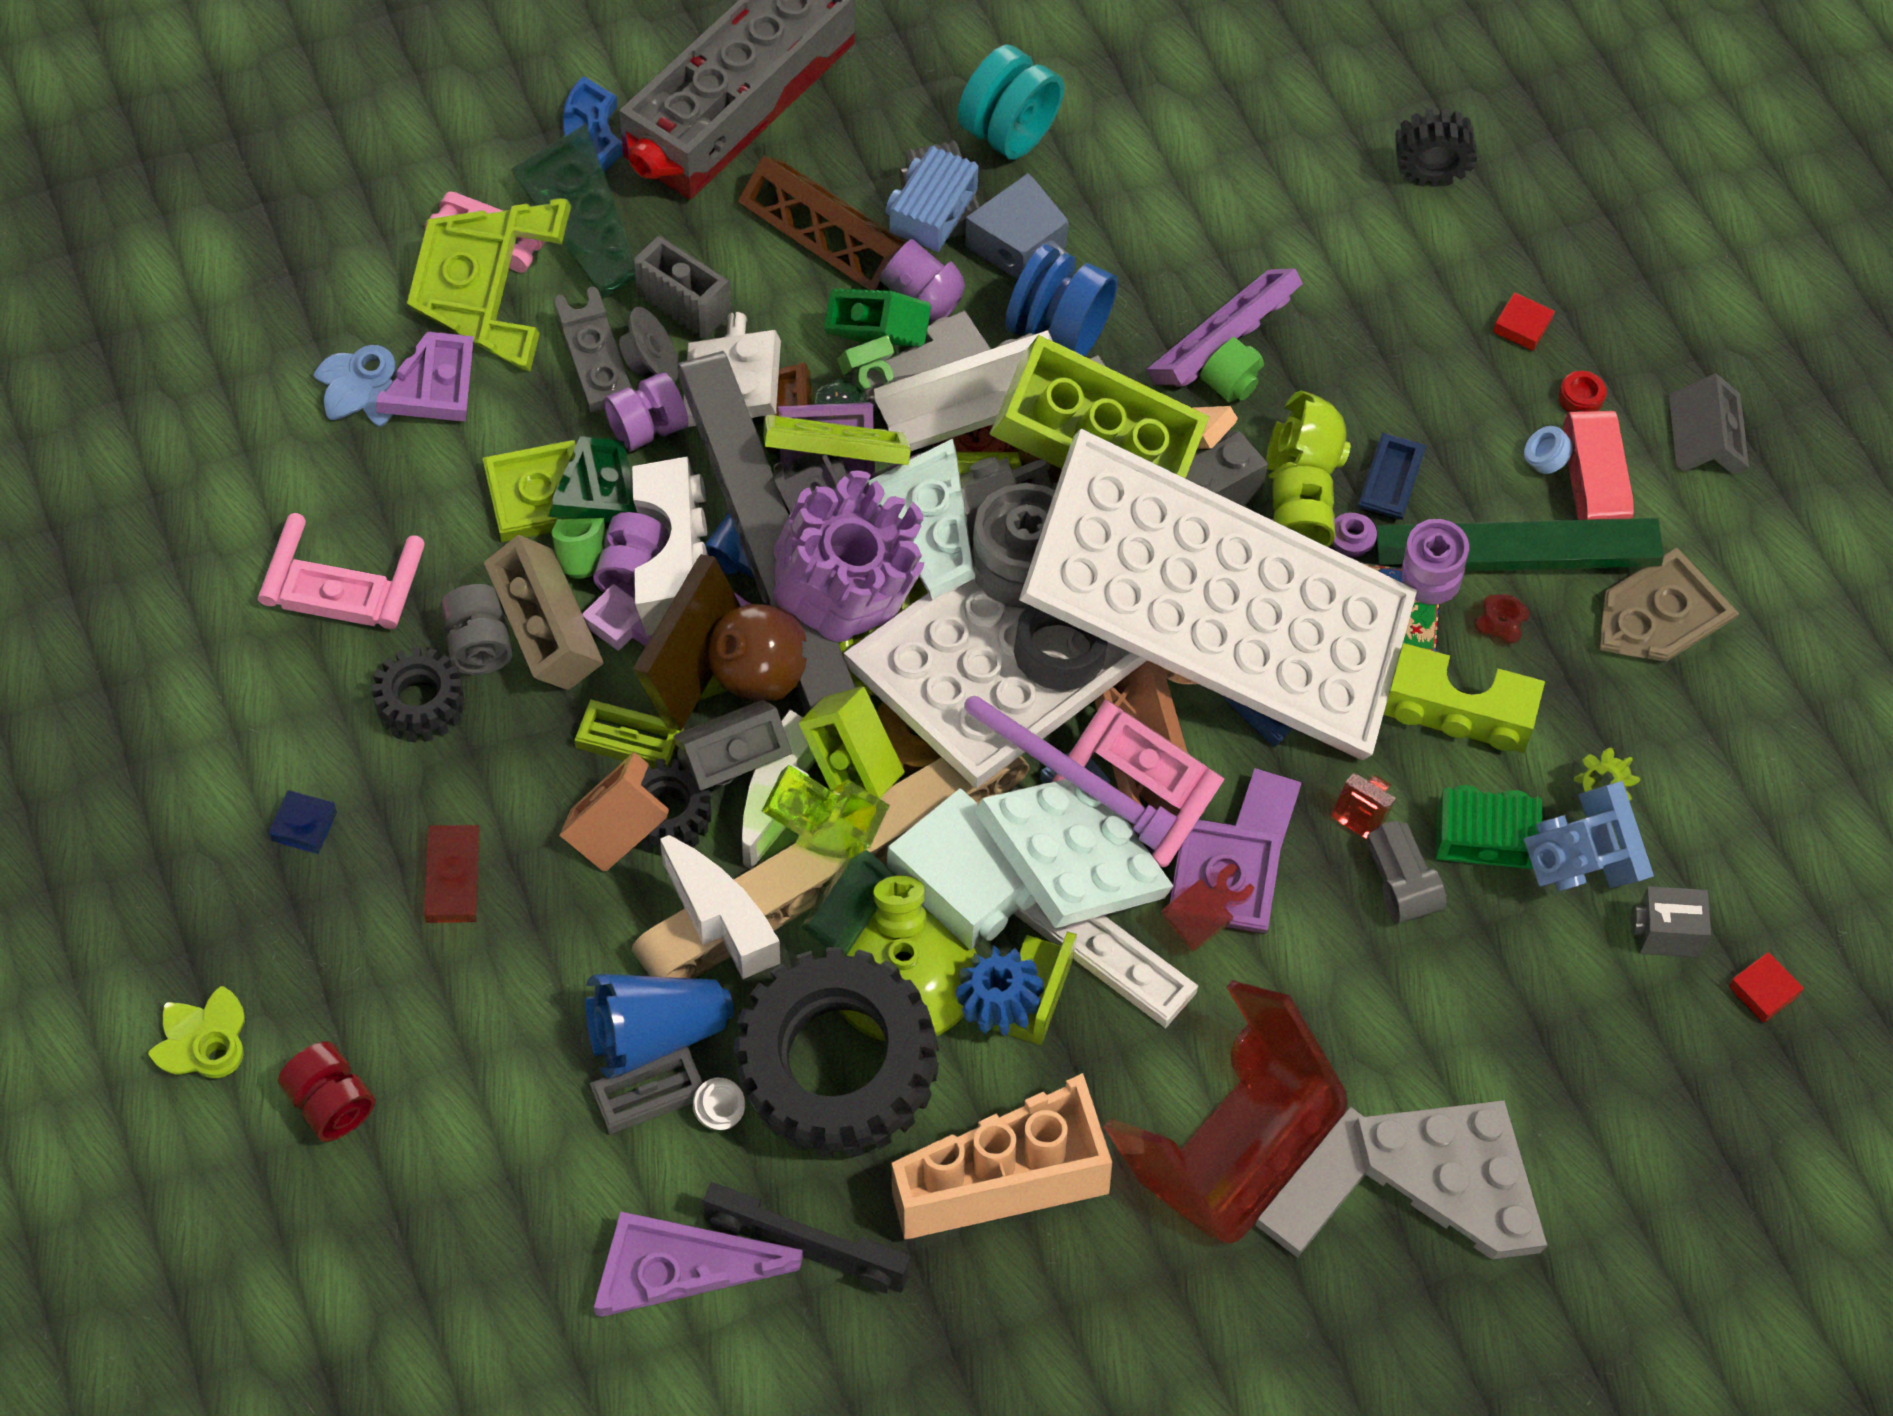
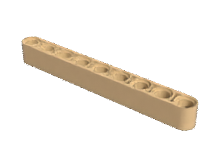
(791, 879)

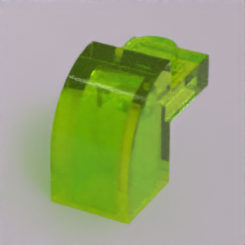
(827, 821)

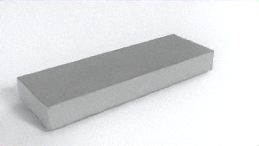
(1316, 1188)

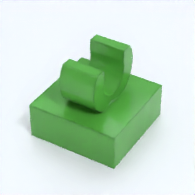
(868, 357)

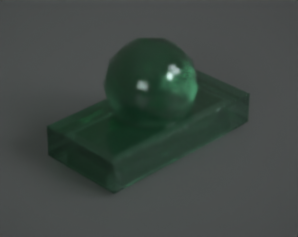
(846, 902)

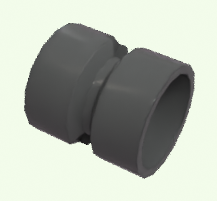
(476, 629)

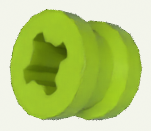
(900, 906)

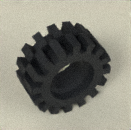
(1450, 133)
(413, 671)
(697, 805)

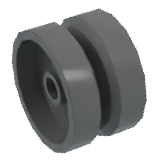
(1006, 539)

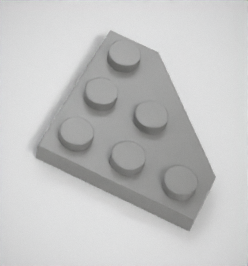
(1458, 1171)

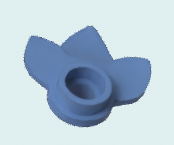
(354, 387)

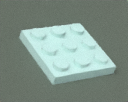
(1072, 852)

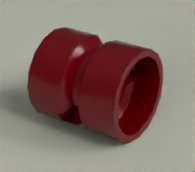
(326, 1091)

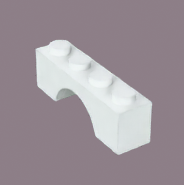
(672, 497)

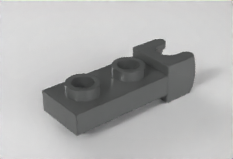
(591, 349)

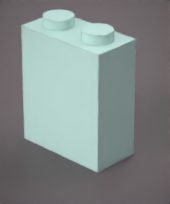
(962, 871)

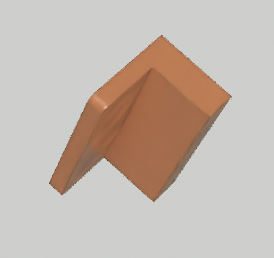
(614, 815)

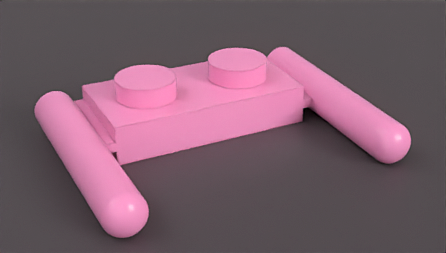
(335, 590)
(1154, 764)

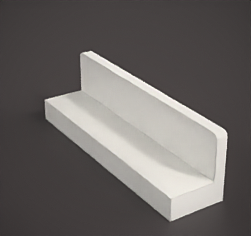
(952, 396)

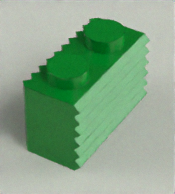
(875, 314)
(1486, 826)

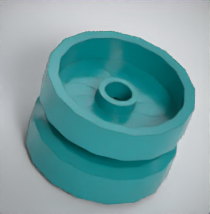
(1010, 101)

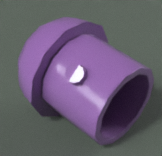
(923, 277)

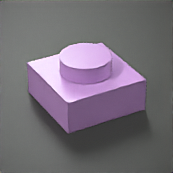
(612, 617)

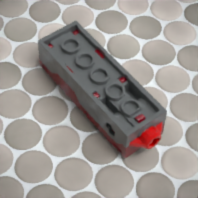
(731, 87)

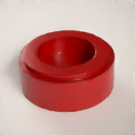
(1582, 392)

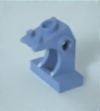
(1570, 850)

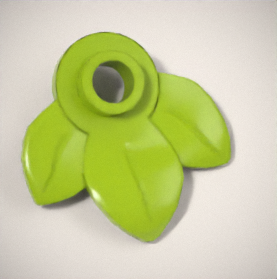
(198, 1032)

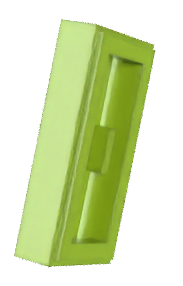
(623, 741)

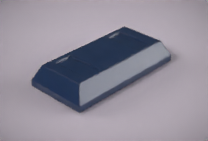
(1392, 476)

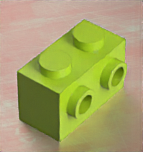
(851, 742)

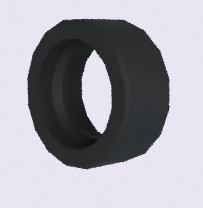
(1052, 671)

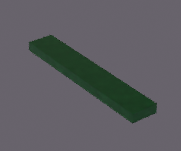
(1543, 544)

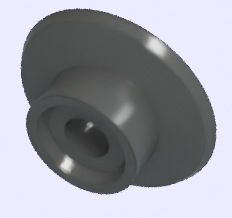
(648, 346)

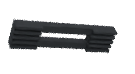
(870, 1261)

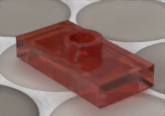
(452, 873)

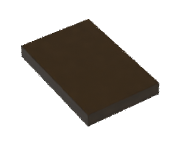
(675, 660)

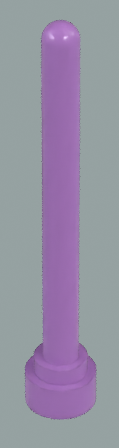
(1149, 822)

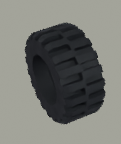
(816, 989)

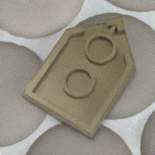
(1662, 610)

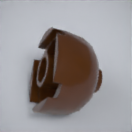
(757, 652)

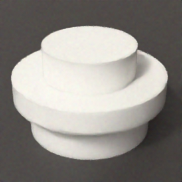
(718, 1104)

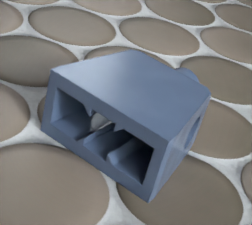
(1015, 226)

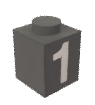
(1672, 922)

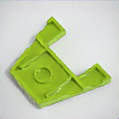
(466, 269)

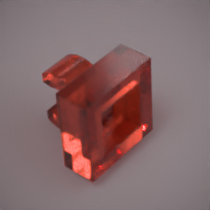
(1363, 804)

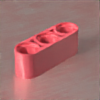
(1598, 466)

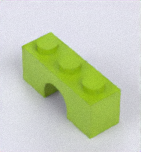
(1425, 697)

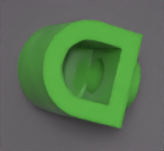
(1233, 370)
(578, 554)

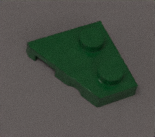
(594, 482)

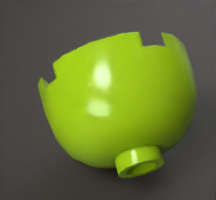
(1309, 437)

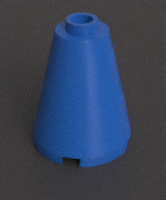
(650, 1017)

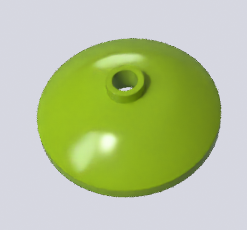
(932, 969)

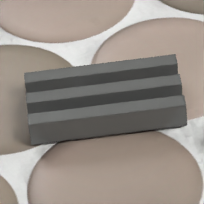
(652, 1108)

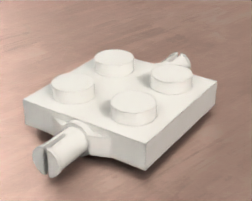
(753, 361)

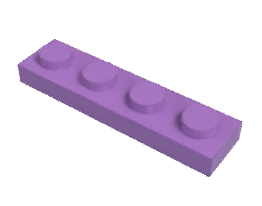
(1234, 319)

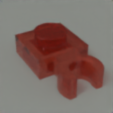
(1202, 911)

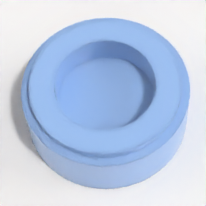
(1548, 449)

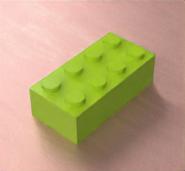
(1064, 392)

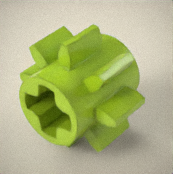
(1597, 769)

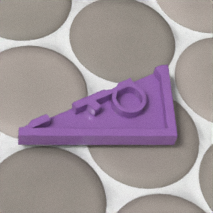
(669, 1261)

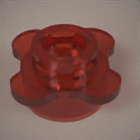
(1505, 607)

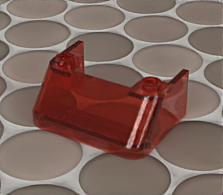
(1256, 1135)

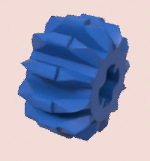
(999, 991)

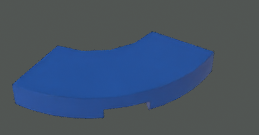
(593, 106)

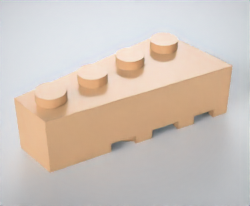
(1006, 1166)

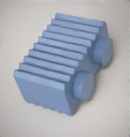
(933, 198)

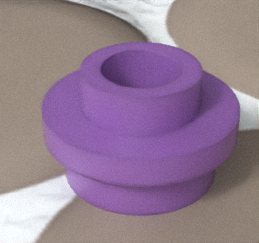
(1350, 544)

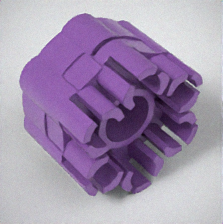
(876, 553)

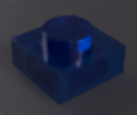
(303, 822)

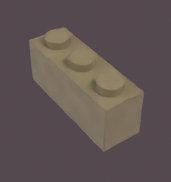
(543, 613)

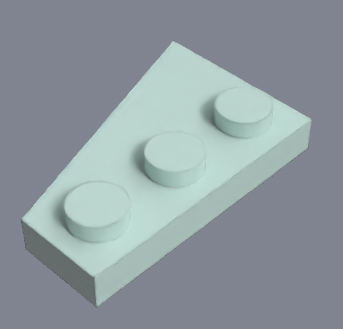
(943, 540)

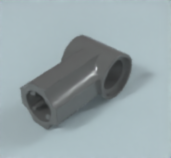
(1408, 885)

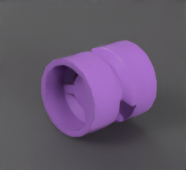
(636, 424)
(629, 543)
(1435, 560)

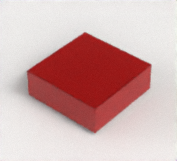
(1523, 321)
(1766, 987)

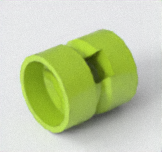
(1305, 502)

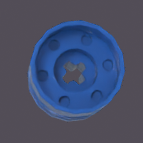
(1060, 301)

